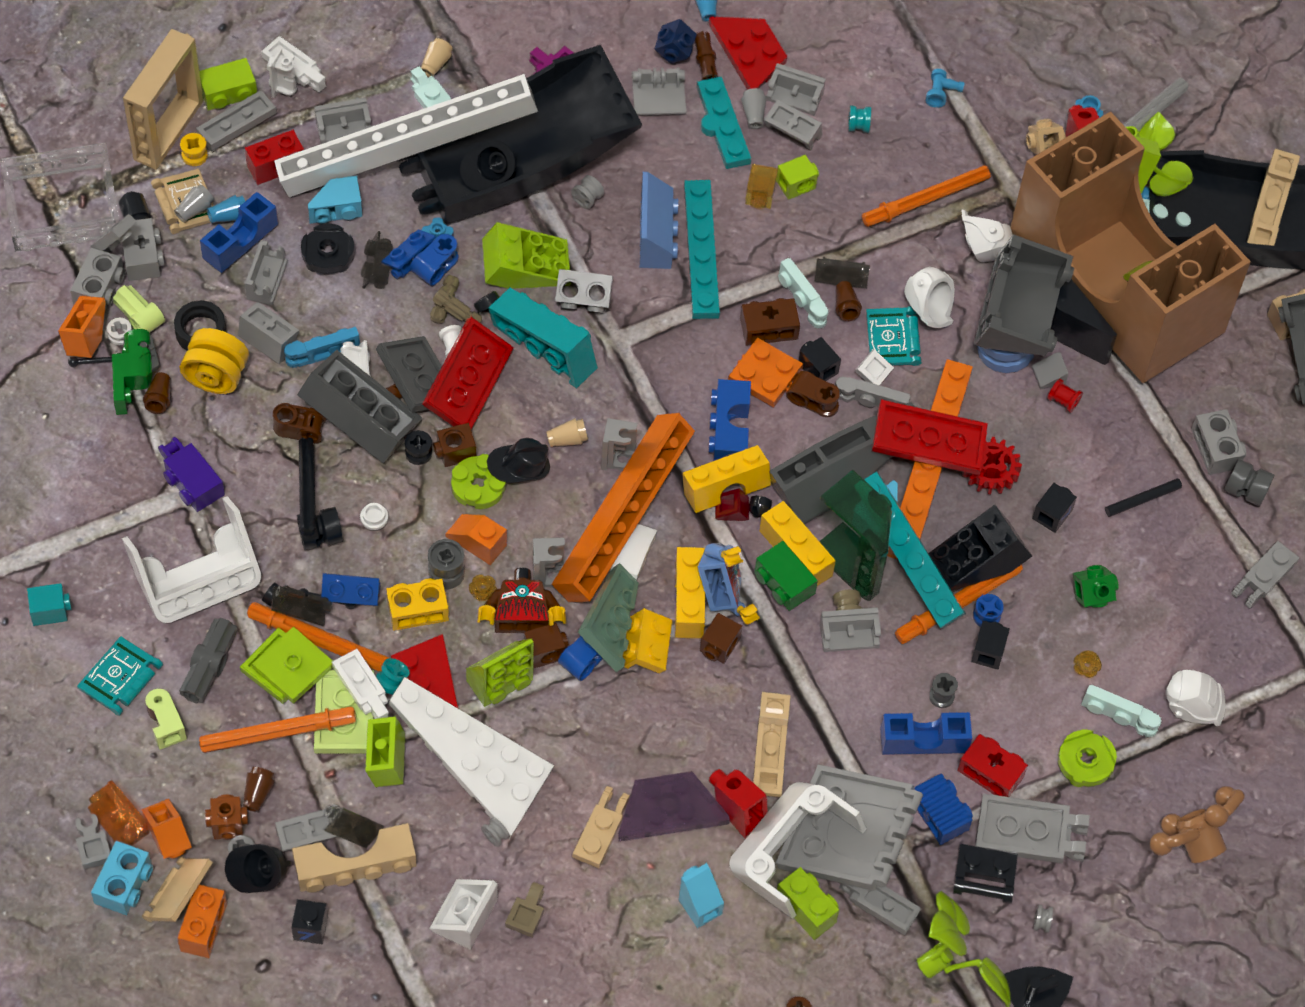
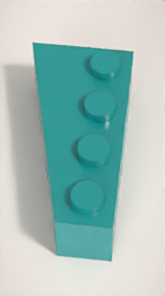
(545, 335)

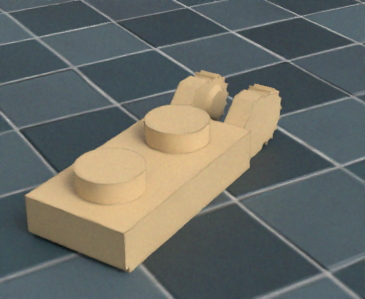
(600, 830)

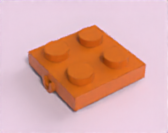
(767, 370)

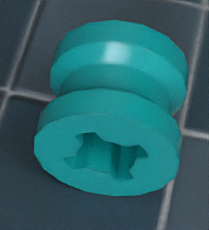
(859, 119)
(392, 674)

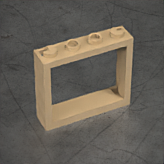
(154, 140)

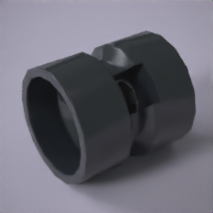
(327, 529)

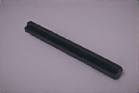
(307, 487)

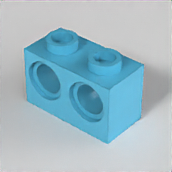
(115, 876)

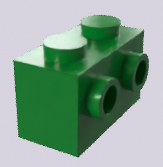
(785, 576)

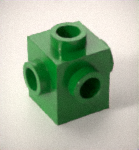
(1095, 586)

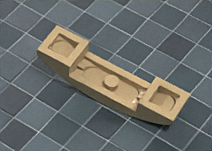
(1273, 198)
(771, 743)

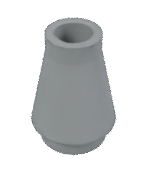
(754, 107)
(194, 203)

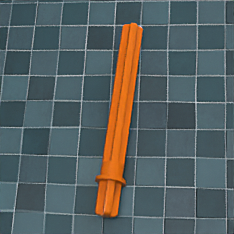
(889, 210)
(925, 621)
(315, 635)
(278, 729)

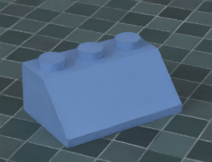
(657, 223)

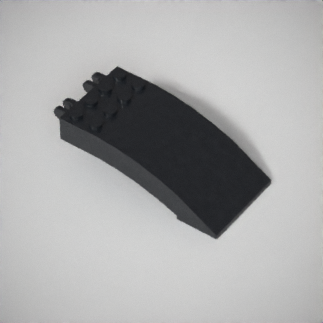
(577, 120)
(1226, 195)

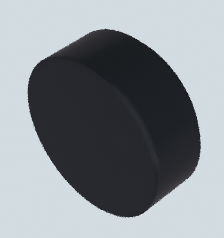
(483, 303)

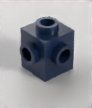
(675, 41)

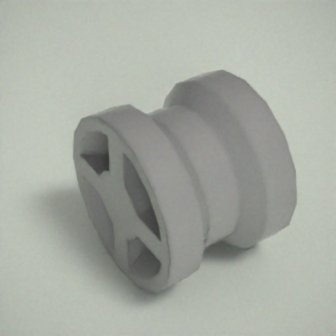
(587, 192)

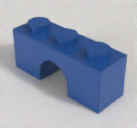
(255, 220)
(731, 402)
(944, 736)

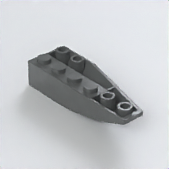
(821, 466)

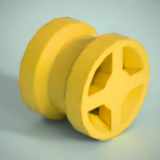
(193, 156)

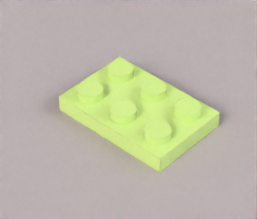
(343, 739)

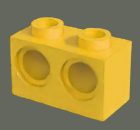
(418, 611)

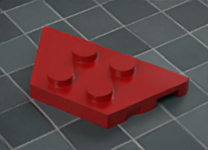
(749, 47)

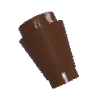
(847, 303)
(158, 394)
(257, 788)

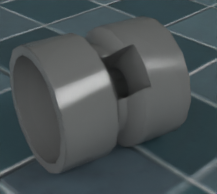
(1249, 482)
(446, 562)

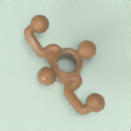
(1199, 828)

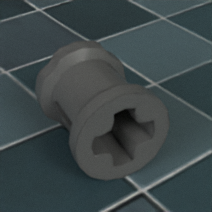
(943, 690)

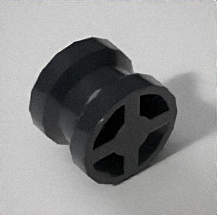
(418, 454)

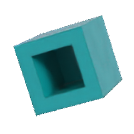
(48, 604)

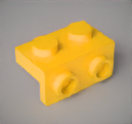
(648, 641)

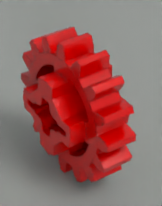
(994, 471)

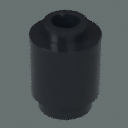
(134, 205)

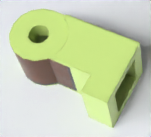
(163, 711)

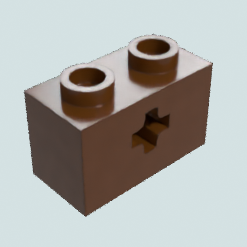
(770, 321)

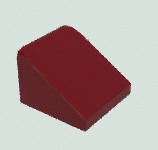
(733, 506)

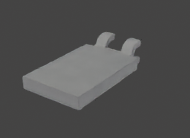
(1031, 828)

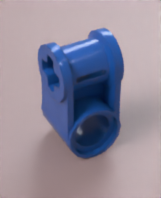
(436, 259)
(579, 659)

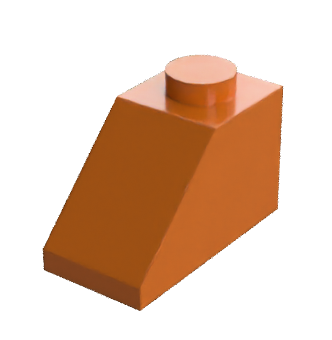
(83, 327)
(479, 536)
(167, 829)

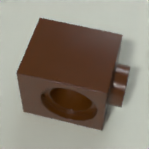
(458, 435)
(720, 638)
(548, 644)

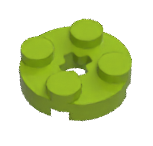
(473, 495)
(1093, 745)

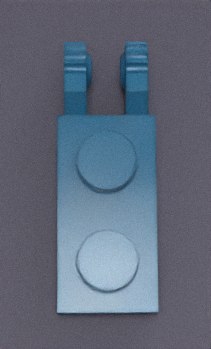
(319, 347)

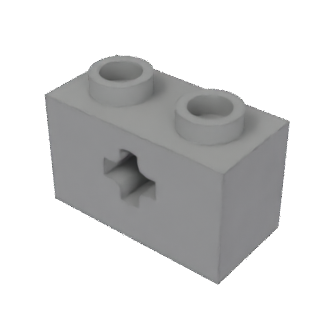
(140, 251)

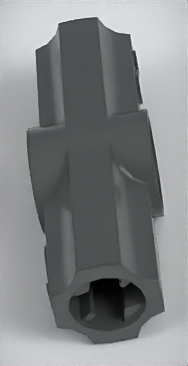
(208, 660)

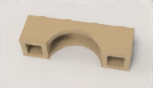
(321, 868)

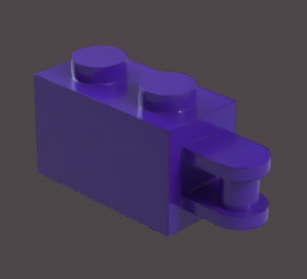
(191, 475)

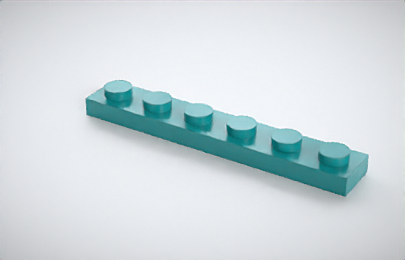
(701, 249)
(918, 562)

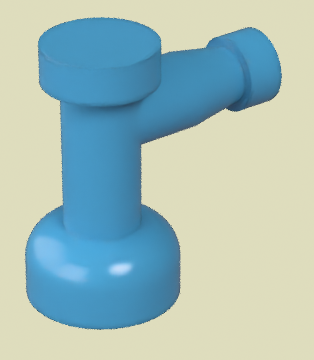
(936, 96)

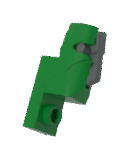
(133, 367)

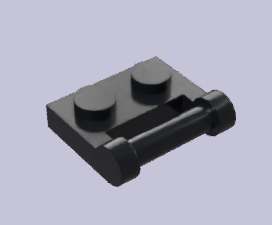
(985, 865)

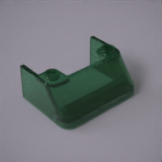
(863, 558)

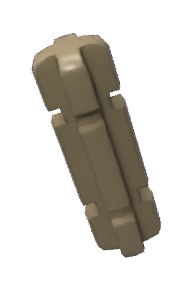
(450, 285)
(455, 306)

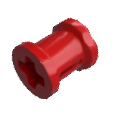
(1065, 395)

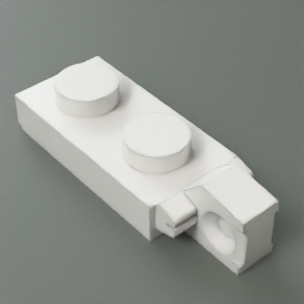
(305, 68)
(361, 684)

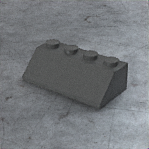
(359, 406)

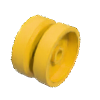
(214, 361)

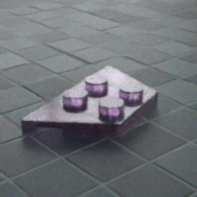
(669, 806)

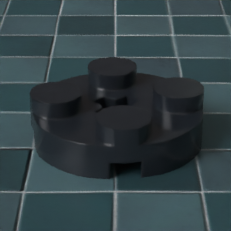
(327, 262)

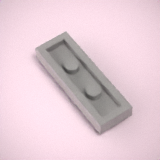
(236, 120)

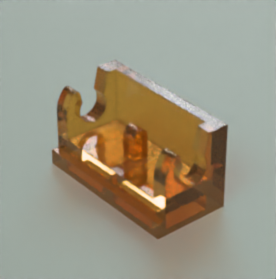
(118, 815)

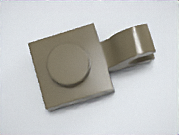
(526, 913)

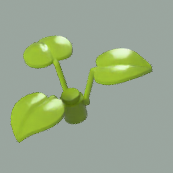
(1174, 174)
(945, 929)

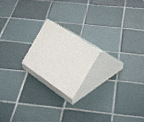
(465, 910)

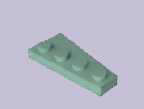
(610, 617)

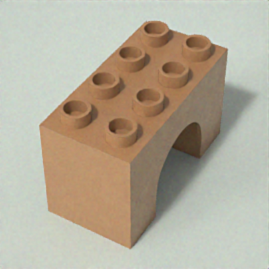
(1089, 204)

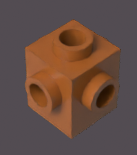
(226, 816)

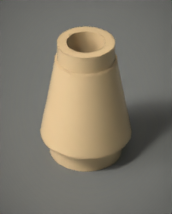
(436, 56)
(567, 434)

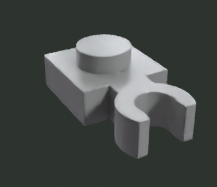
(92, 846)

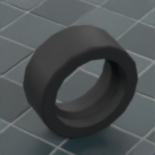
(195, 310)

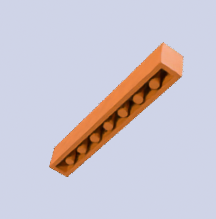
(925, 476)
(623, 508)

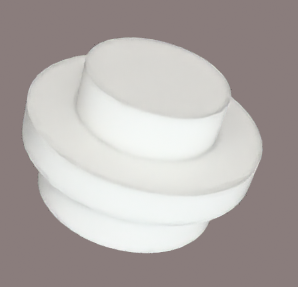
(374, 516)

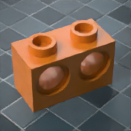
(202, 921)

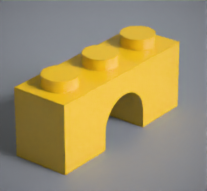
(706, 483)
(783, 525)
(689, 594)

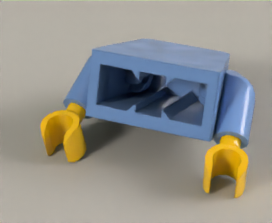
(722, 581)

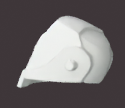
(985, 236)
(931, 296)
(1196, 697)

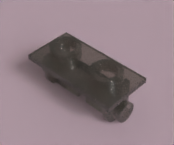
(372, 269)
(835, 271)
(297, 605)
(351, 825)

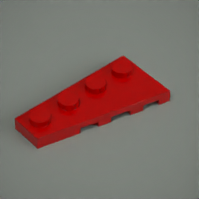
(430, 668)

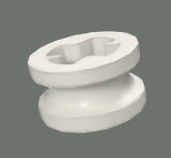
(117, 323)

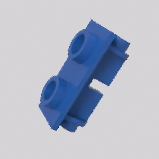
(401, 257)
(351, 589)

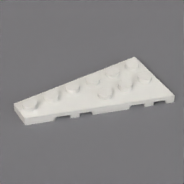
(481, 759)

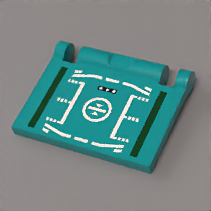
(894, 335)
(119, 675)

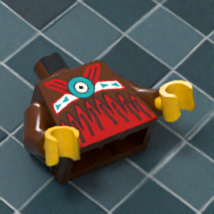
(521, 605)

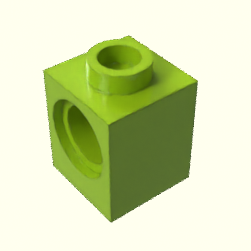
(797, 176)

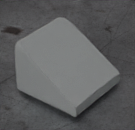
(1050, 370)

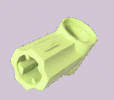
(140, 312)

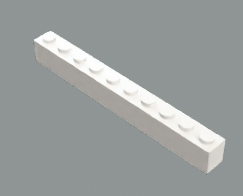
(406, 135)

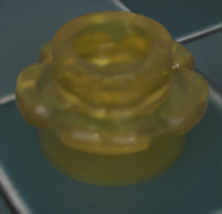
(482, 594)
(1087, 657)

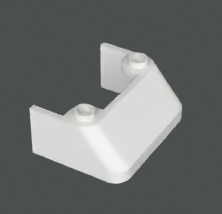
(201, 581)
(753, 859)

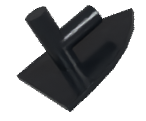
(1038, 987)

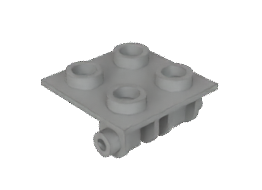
(659, 91)

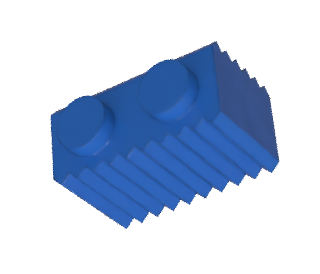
(943, 809)

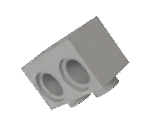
(93, 279)
(585, 282)
(1213, 442)

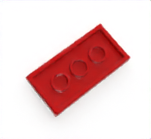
(468, 374)
(930, 437)

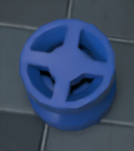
(988, 604)

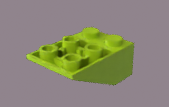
(523, 257)
(502, 672)

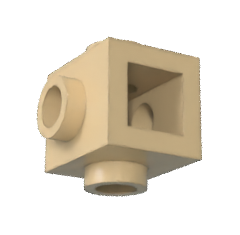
(1052, 131)

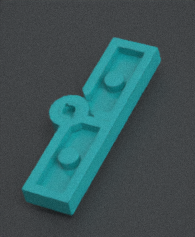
(722, 123)

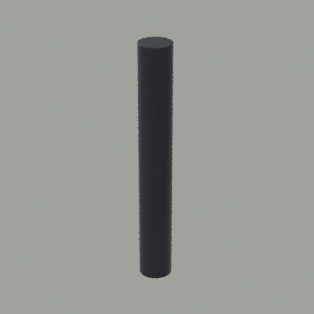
(1143, 497)

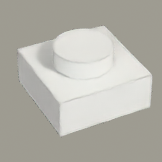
(874, 368)

